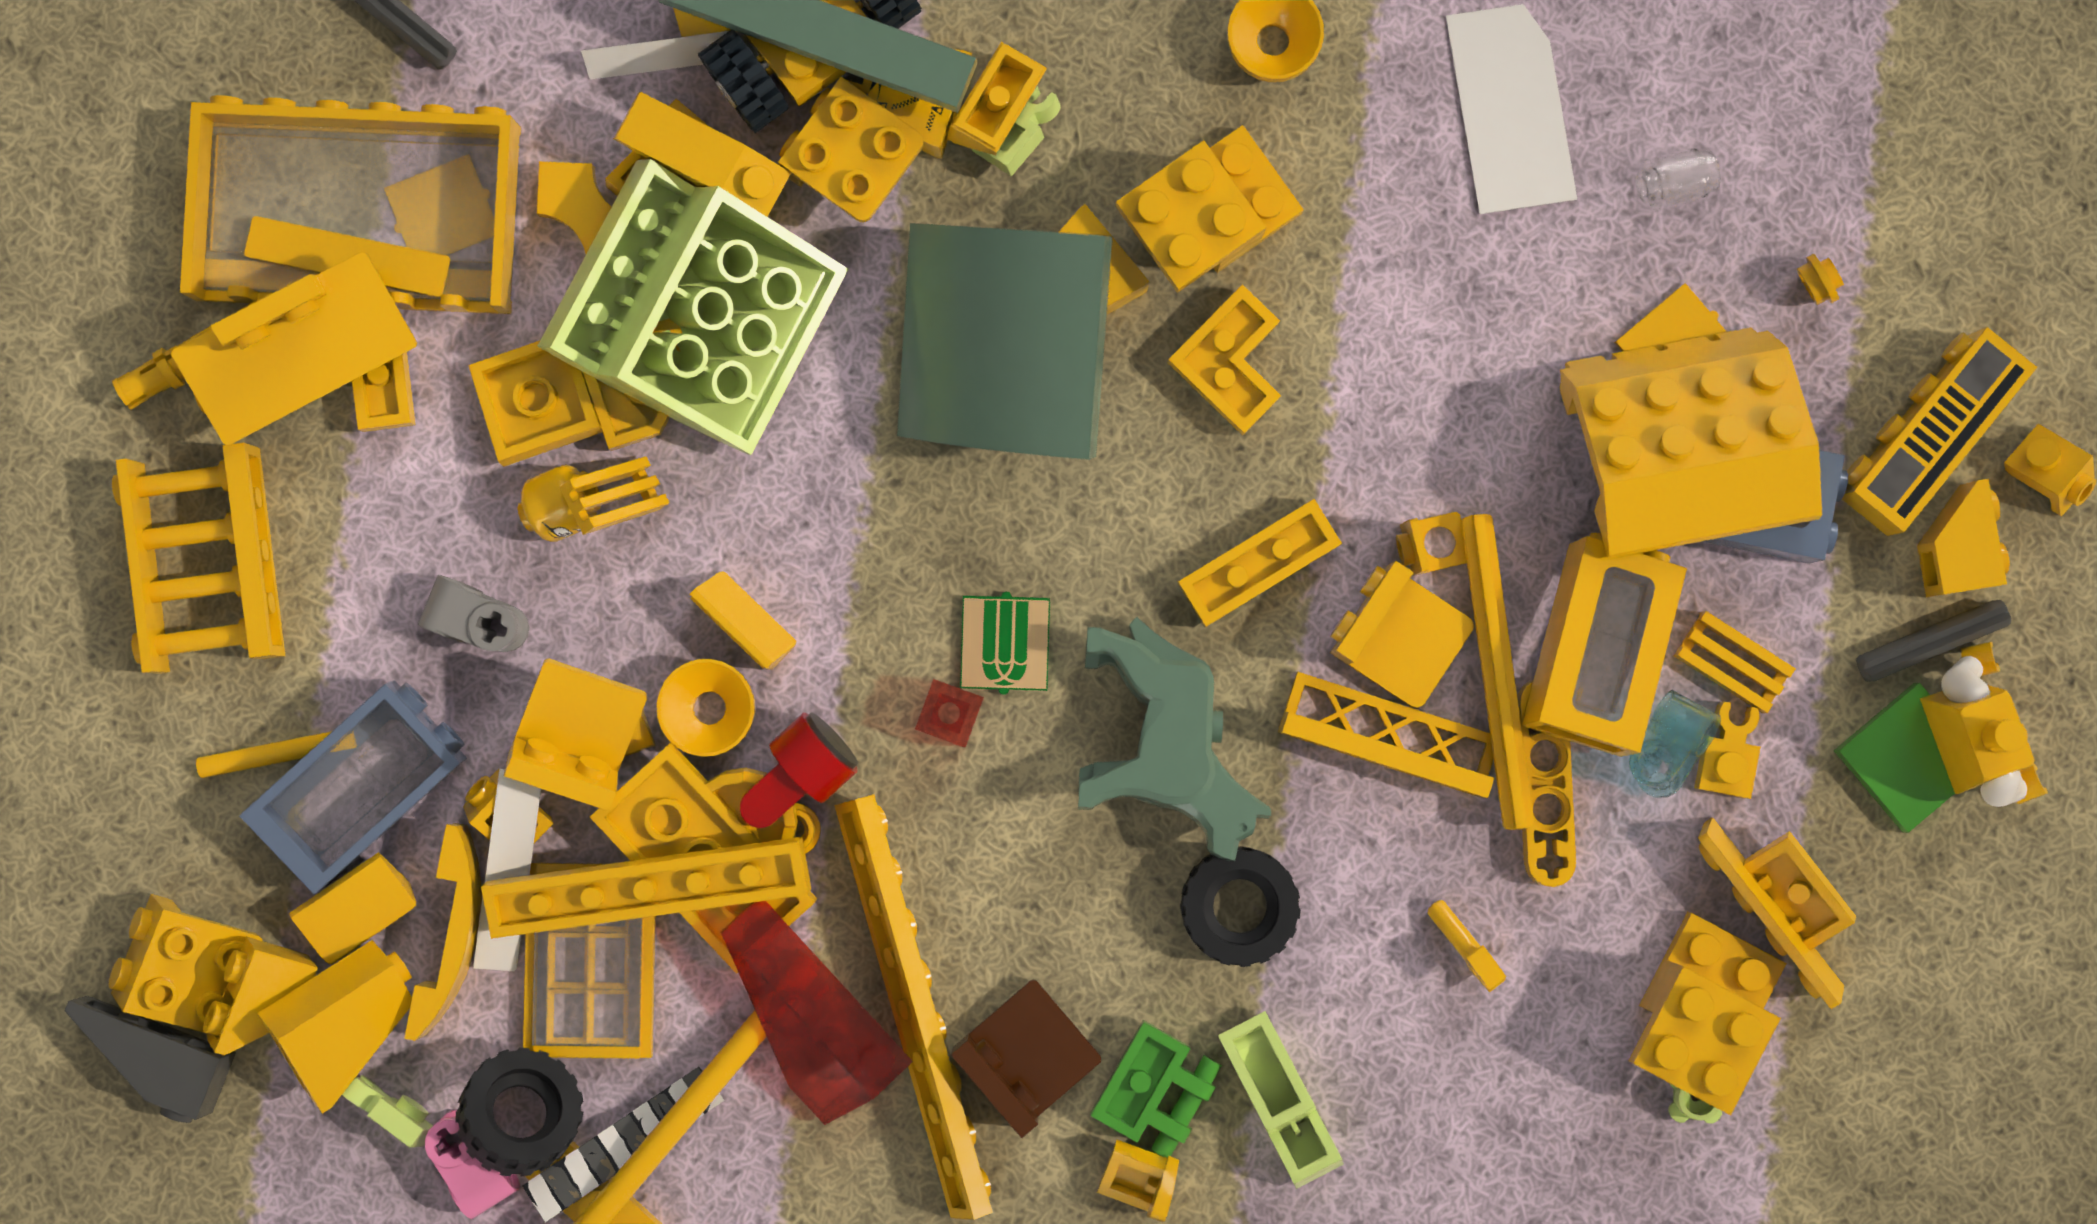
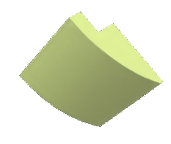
(718, 271)

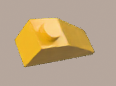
(700, 153)

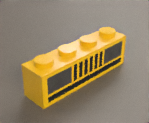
(1937, 430)

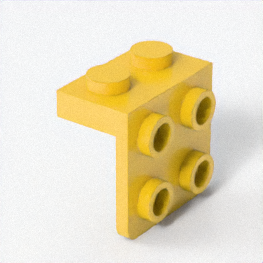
(851, 150)
(1401, 635)
(174, 964)

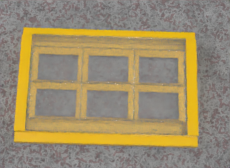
(590, 987)

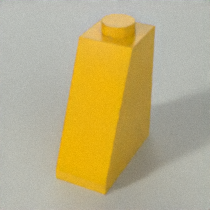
(339, 1020)

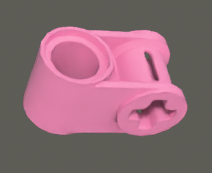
(469, 1183)

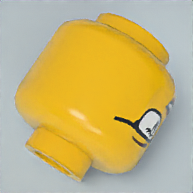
(545, 508)

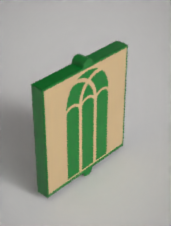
(1005, 643)

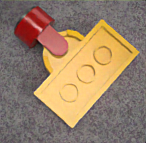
(677, 811)

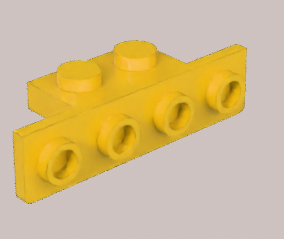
(1789, 899)

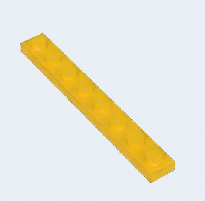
(917, 1021)

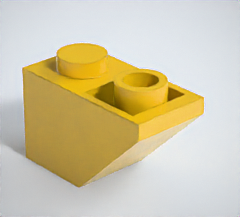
(1963, 543)
(255, 980)

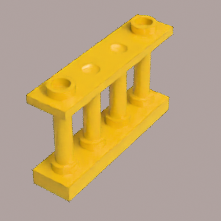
(250, 579)

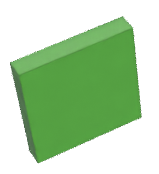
(1899, 760)

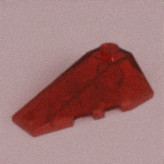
(817, 1029)

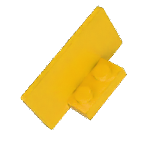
(293, 347)

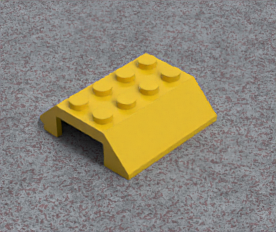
(1695, 440)

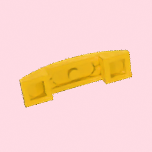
(460, 864)

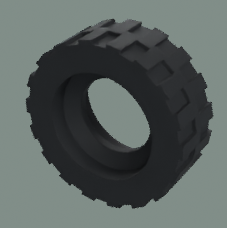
(1248, 946)
(509, 1153)

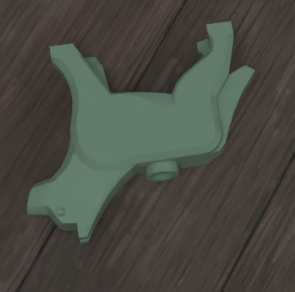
(1175, 742)

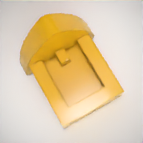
(1140, 1179)

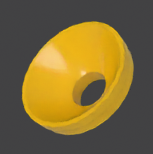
(1299, 21)
(677, 704)

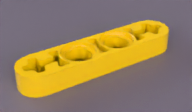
(1555, 782)

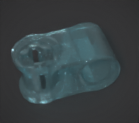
(1678, 736)

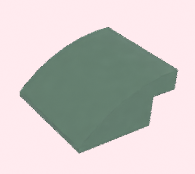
(1004, 339)

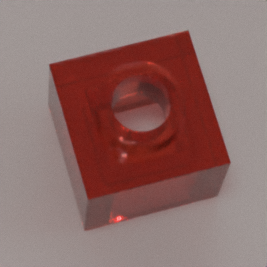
(959, 731)

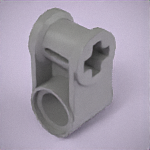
(467, 614)

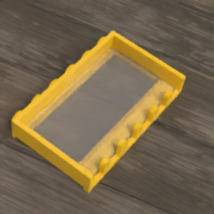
(365, 173)

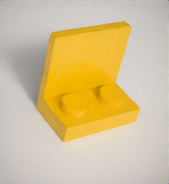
(575, 734)

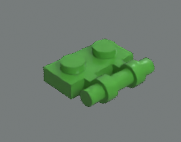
(1141, 1082)

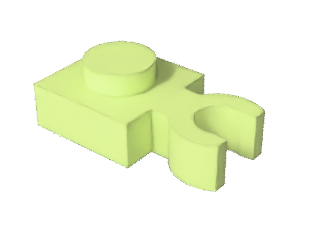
(1024, 134)
(399, 1117)

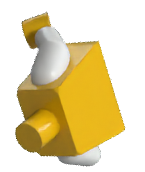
(1981, 733)

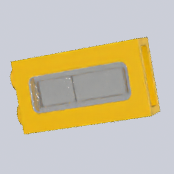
(1604, 647)

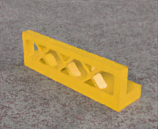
(1382, 753)

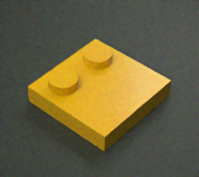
(532, 403)

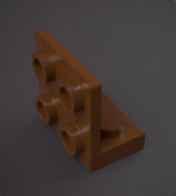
(1025, 1056)

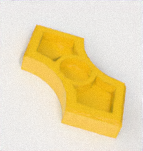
(572, 197)

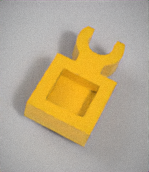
(1729, 762)

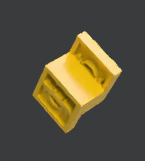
(1209, 207)
(1708, 1013)

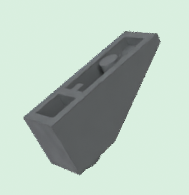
(156, 1059)

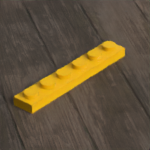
(646, 887)

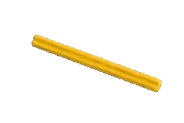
(1497, 672)

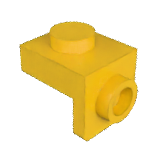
(2053, 468)

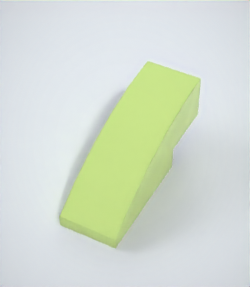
(1281, 1100)

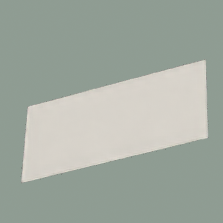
(1510, 109)

